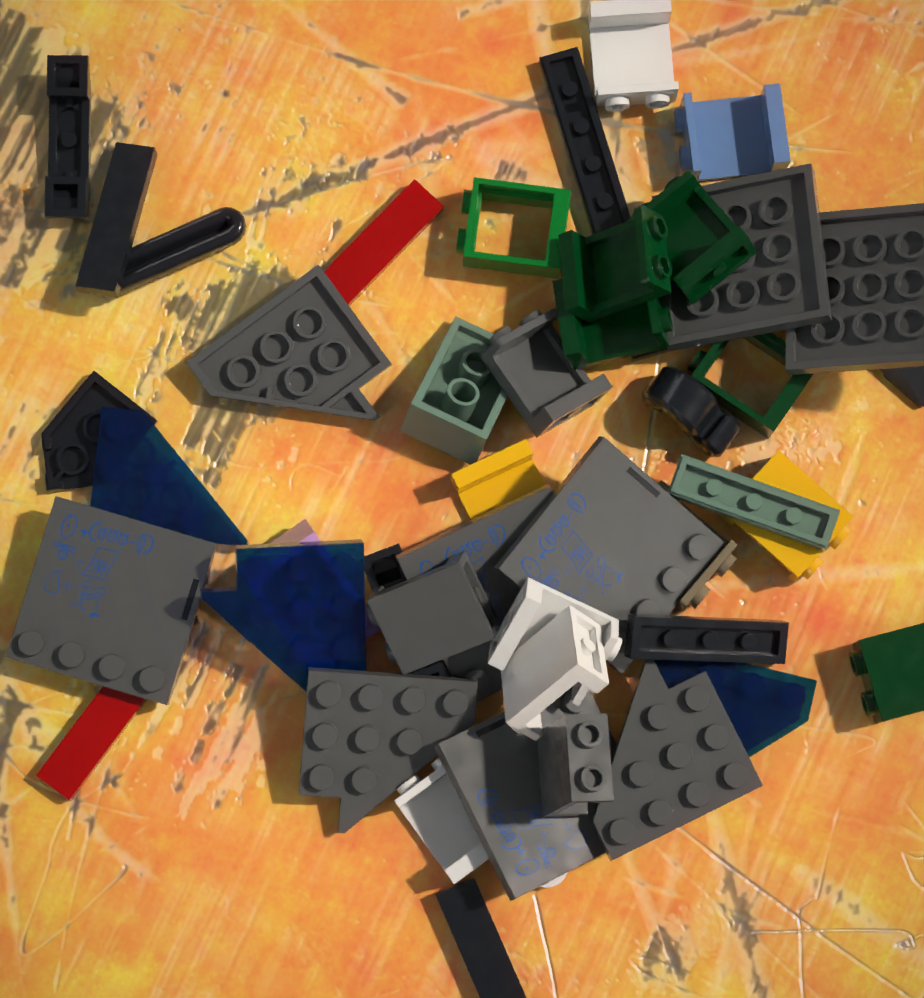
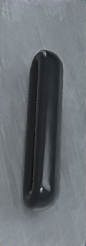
(182, 247)

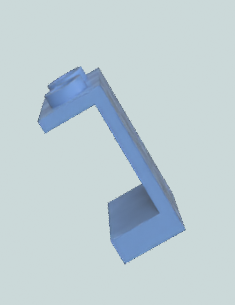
(733, 135)

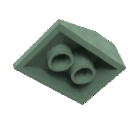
(457, 396)

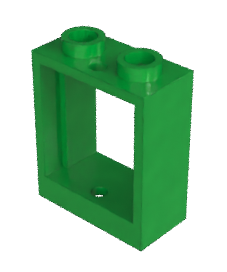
(514, 193)

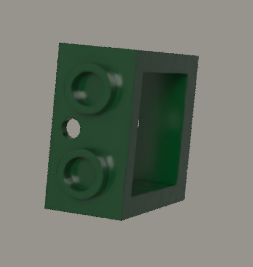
(764, 425)

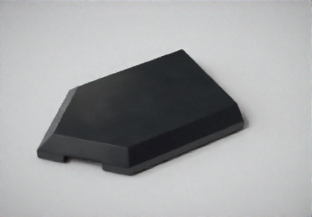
(73, 433)

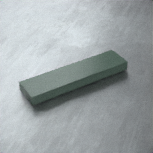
(753, 502)

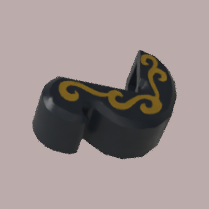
(692, 410)

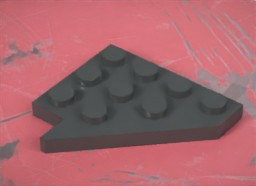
(296, 353)
(375, 732)
(671, 762)

